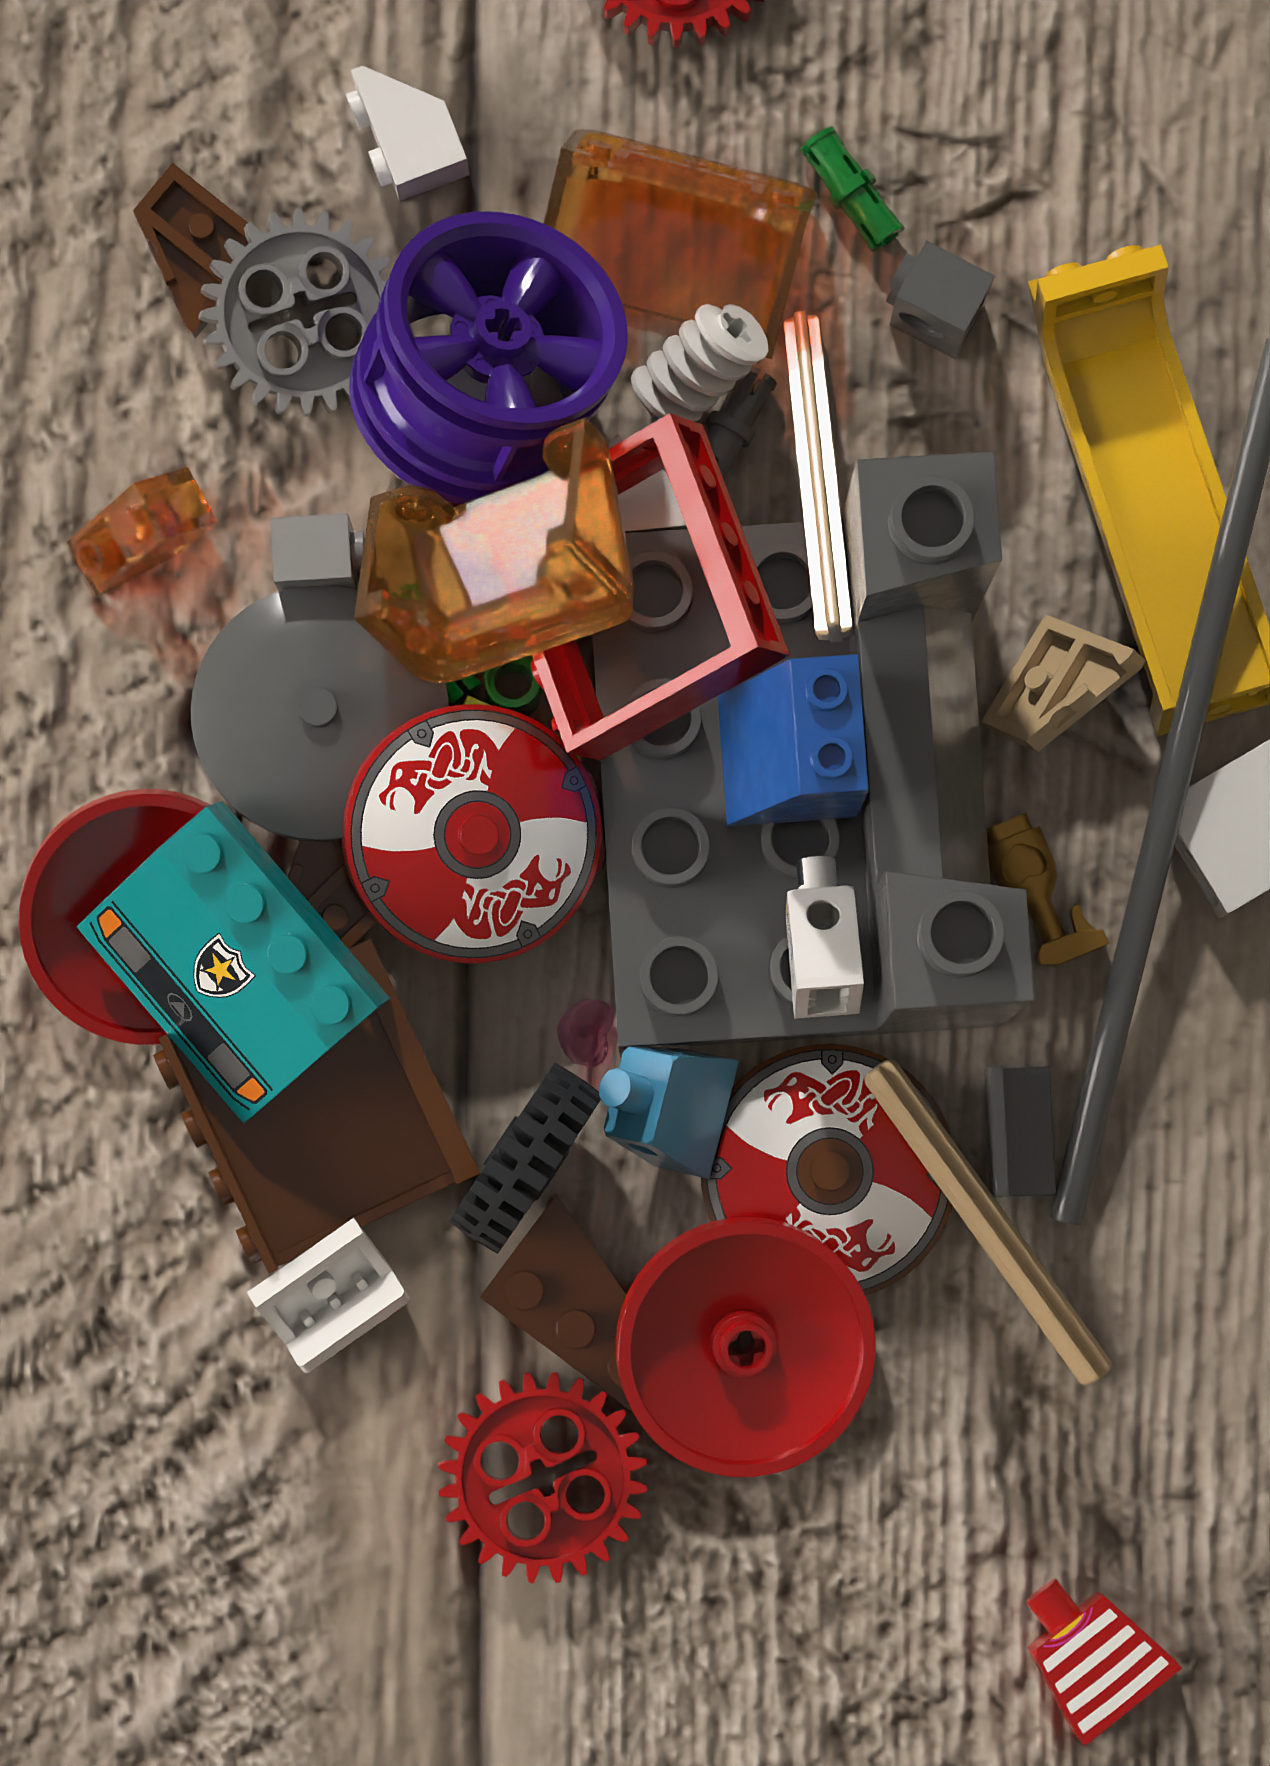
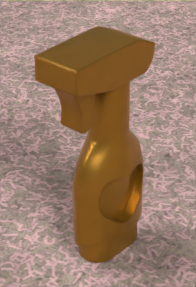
(1024, 861)

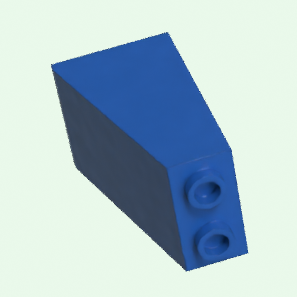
(794, 743)

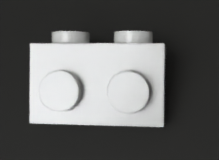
(329, 1295)

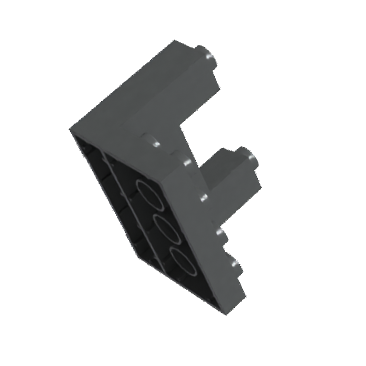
(706, 901)

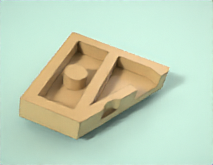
(1058, 682)

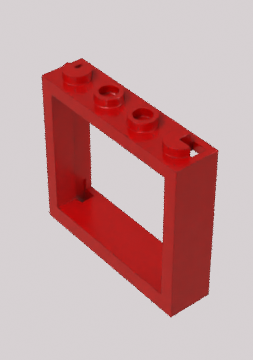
(732, 577)

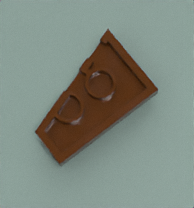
(563, 1296)

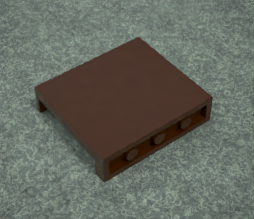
(338, 1143)

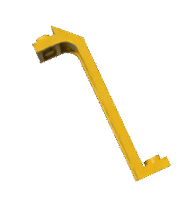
(1147, 470)

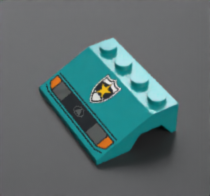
(232, 960)

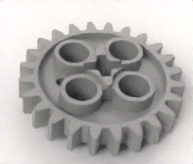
(283, 257)

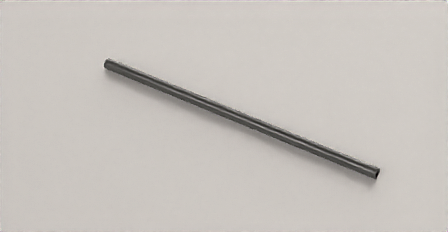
(1167, 805)

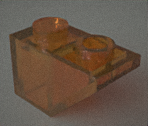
(142, 529)

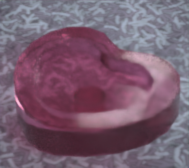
(585, 1031)

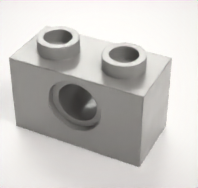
(316, 551)

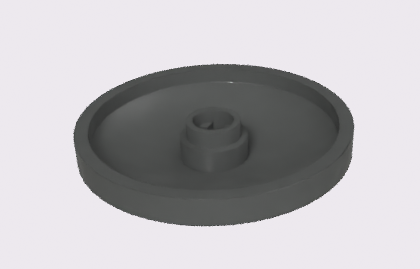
(296, 706)

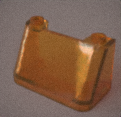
(681, 227)
(500, 572)

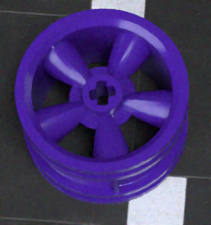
(516, 303)

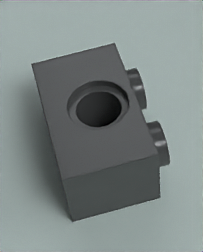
(938, 298)

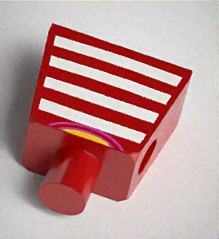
(1094, 1659)

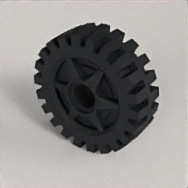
(526, 1158)

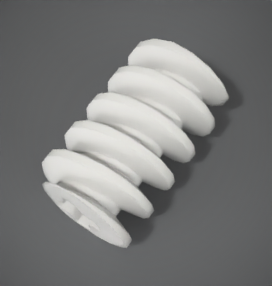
(700, 362)

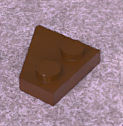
(185, 234)

